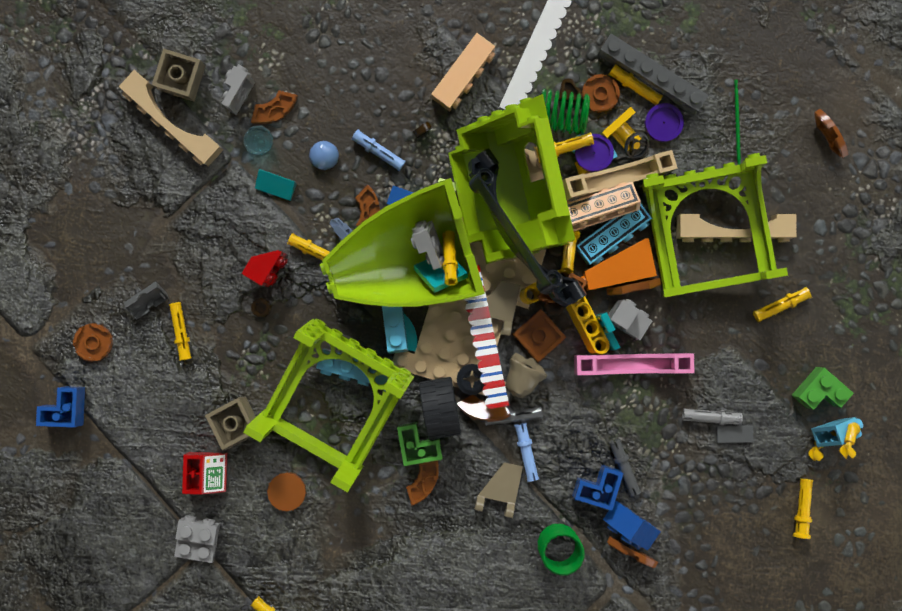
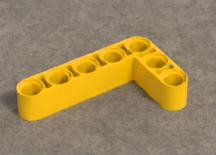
(579, 322)

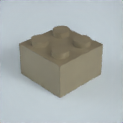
(178, 75)
(230, 422)

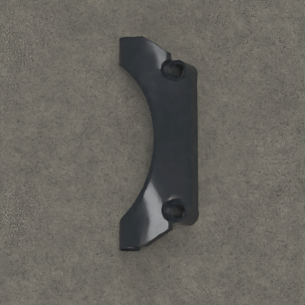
(483, 175)

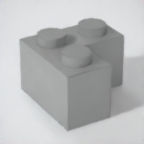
(629, 318)

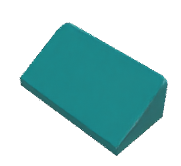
(275, 185)

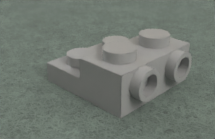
(240, 85)
(426, 239)
(196, 539)

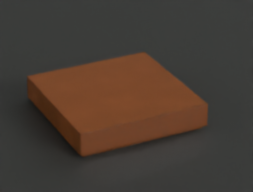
(539, 335)

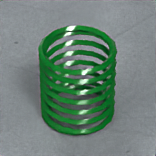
(567, 126)
(569, 565)

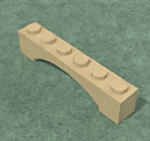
(140, 90)
(606, 179)
(693, 227)

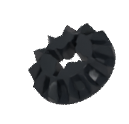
(465, 385)

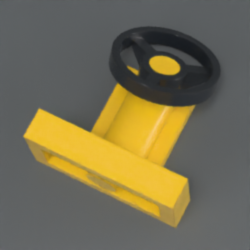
(626, 135)

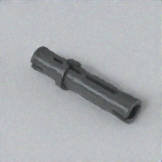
(520, 415)
(624, 466)

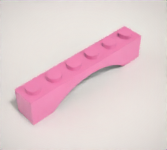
(633, 363)

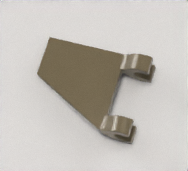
(503, 304)
(502, 487)

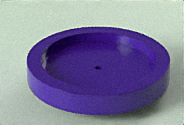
(672, 121)
(600, 160)

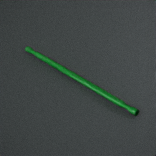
(737, 122)

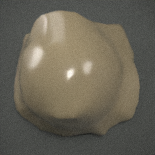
(521, 378)

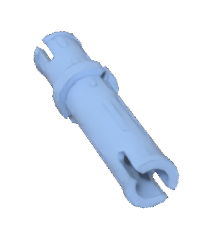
(372, 146)
(524, 443)

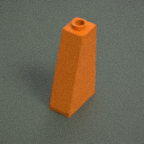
(626, 266)

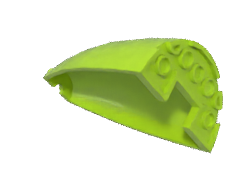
(378, 257)

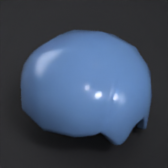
(323, 155)

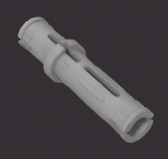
(712, 416)

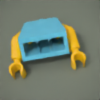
(836, 433)

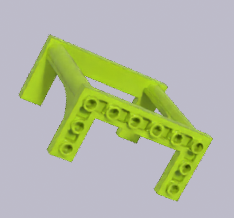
(750, 175)
(311, 337)

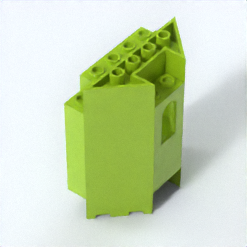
(534, 208)

